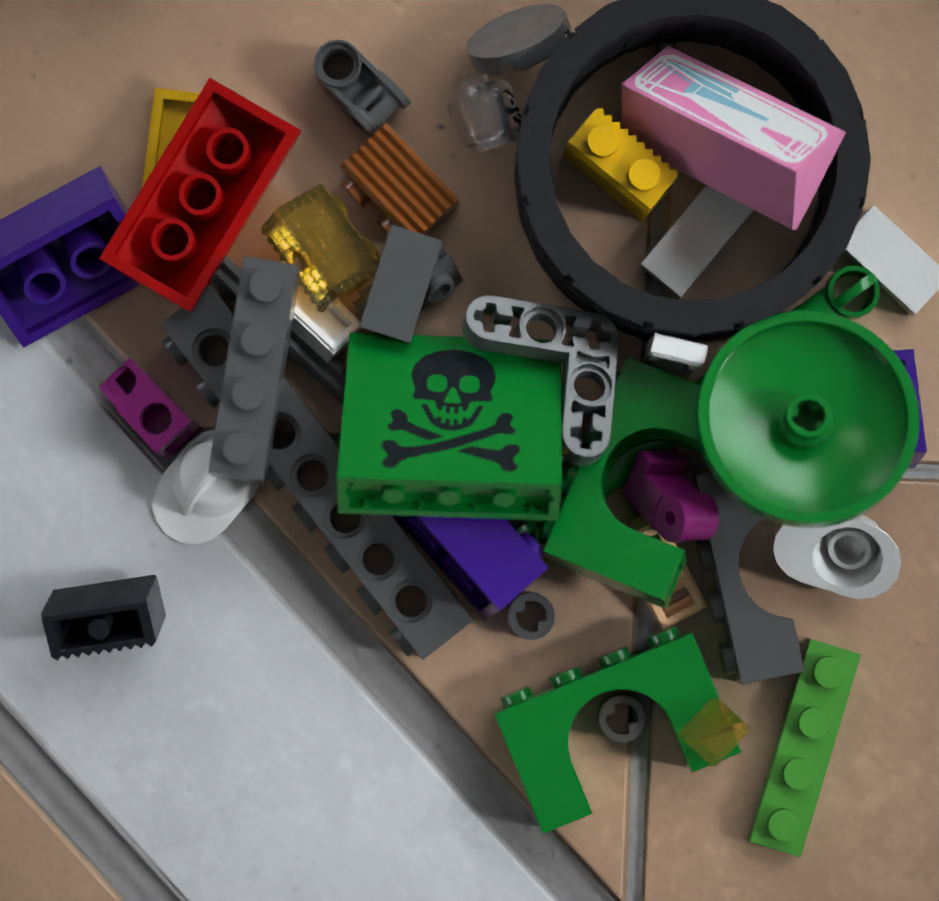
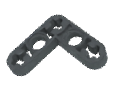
(577, 359)

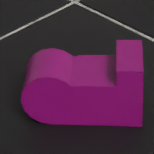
(149, 409)
(669, 498)

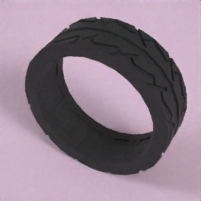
(779, 46)

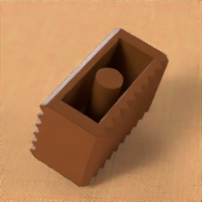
(397, 184)

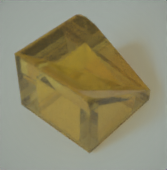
(714, 731)

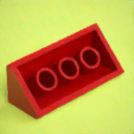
(200, 195)

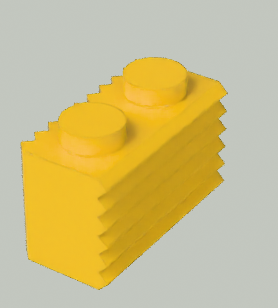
(620, 164)

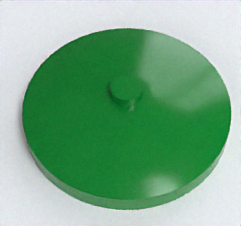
(807, 419)

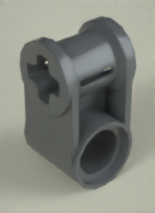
(361, 89)

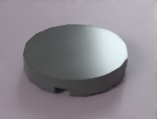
(518, 38)

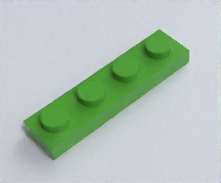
(803, 748)

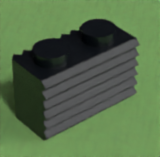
(103, 616)

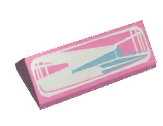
(729, 134)

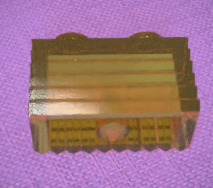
(324, 244)

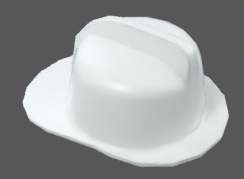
(192, 502)
(842, 558)

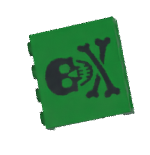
(449, 431)

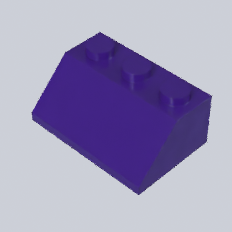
(53, 257)
(479, 557)

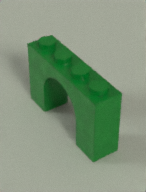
(588, 537)
(540, 722)

